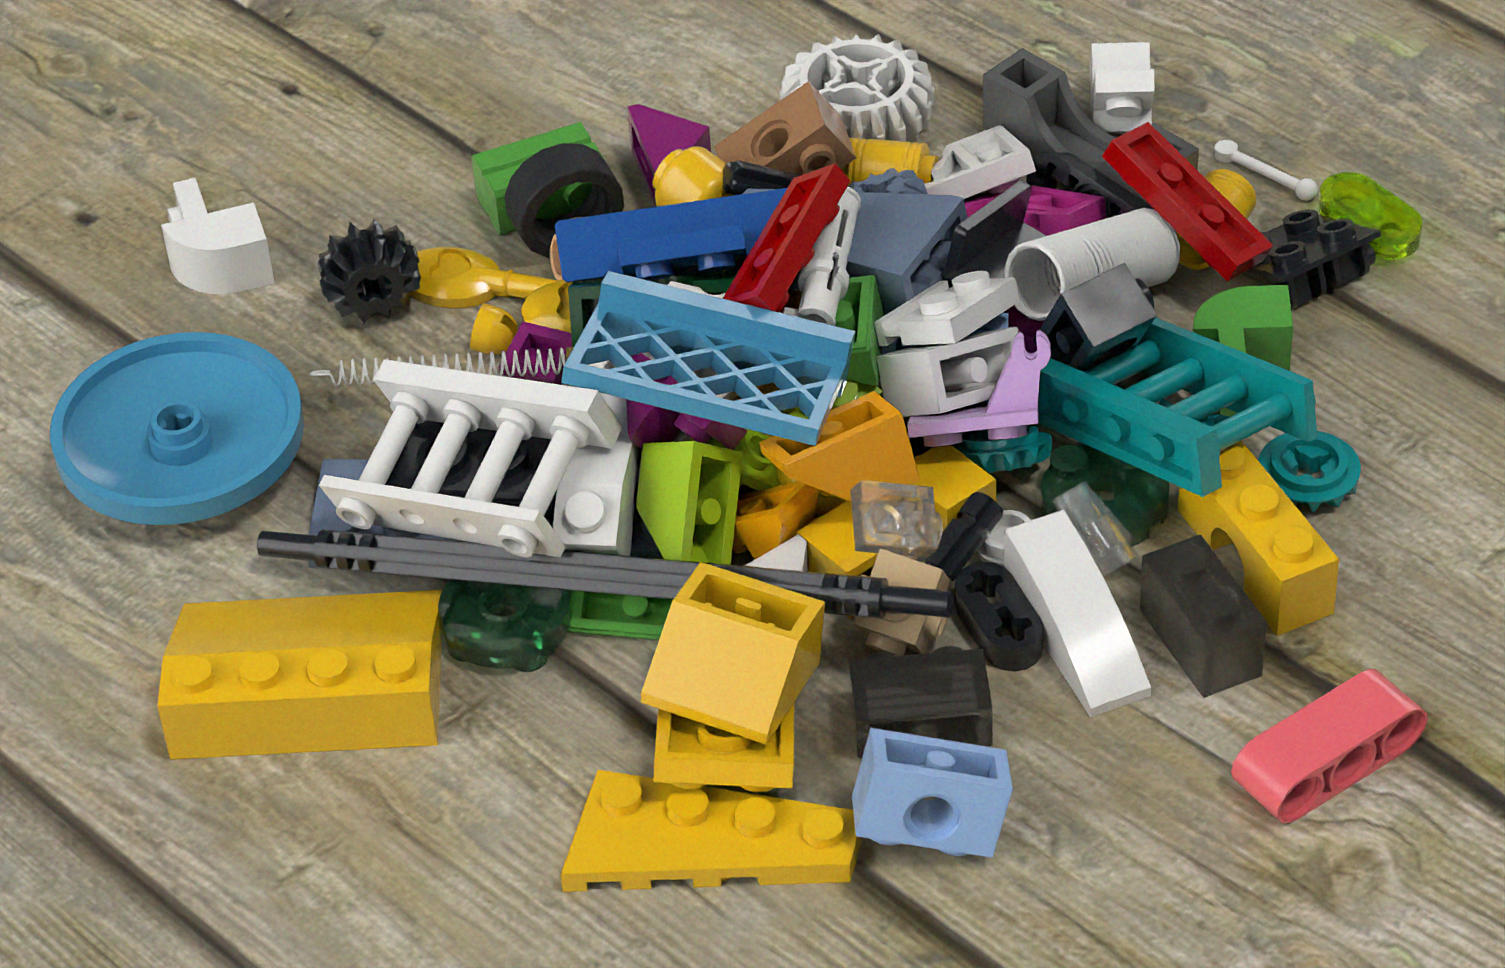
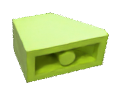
(690, 499)

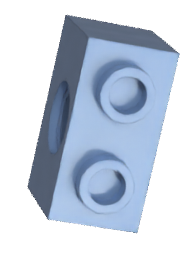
(905, 768)

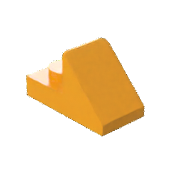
(772, 516)

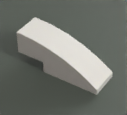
(1077, 613)

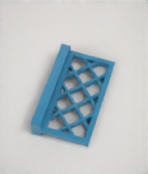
(703, 331)

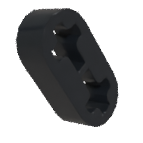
(1010, 611)

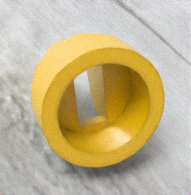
(493, 330)

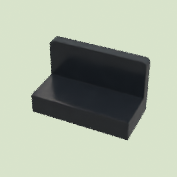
(991, 234)

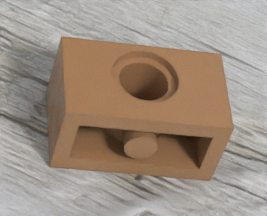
(792, 135)

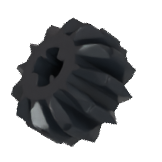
(369, 271)

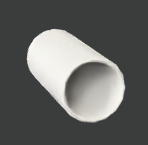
(1081, 253)

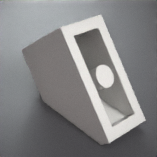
(945, 375)

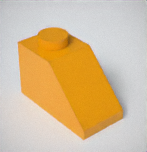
(857, 443)

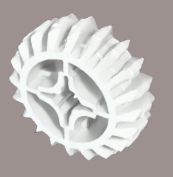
(870, 84)

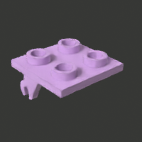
(1009, 407)

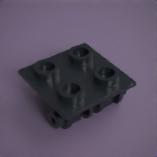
(1316, 254)

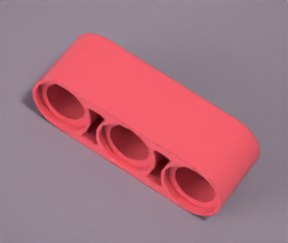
(1329, 745)

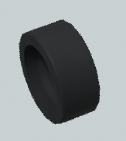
(547, 173)

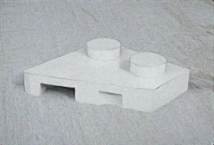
(981, 163)

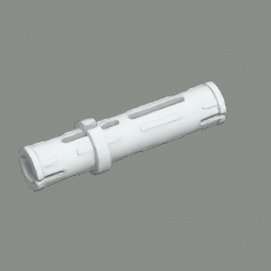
(825, 276)

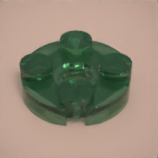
(1138, 495)
(508, 641)

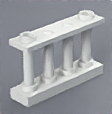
(464, 403)

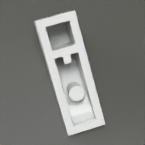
(599, 493)

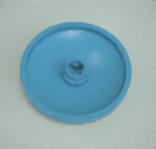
(177, 428)

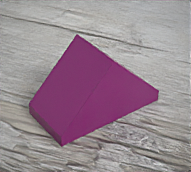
(657, 135)

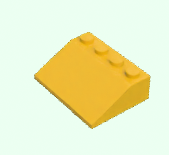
(302, 675)

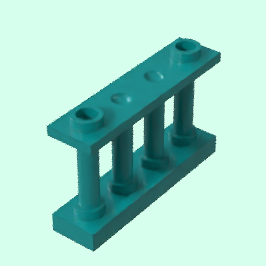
(1172, 439)

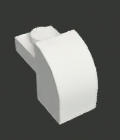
(1121, 86)
(215, 249)

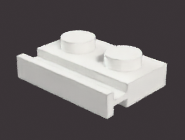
(948, 313)

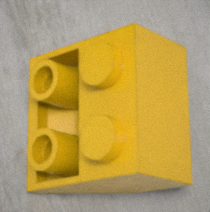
(734, 652)

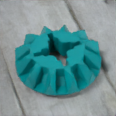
(1005, 453)
(1328, 454)

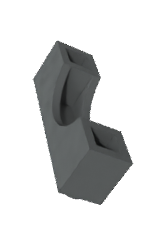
(1042, 113)

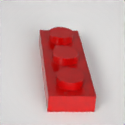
(1187, 201)
(788, 239)

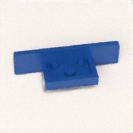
(664, 237)

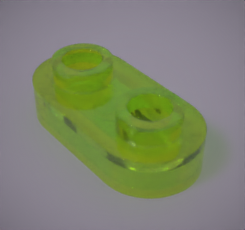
(1371, 205)

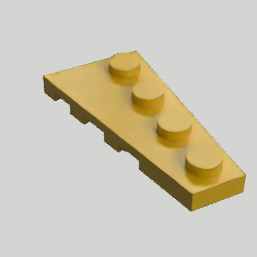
(707, 834)

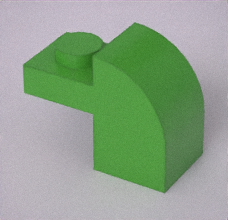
(1250, 321)

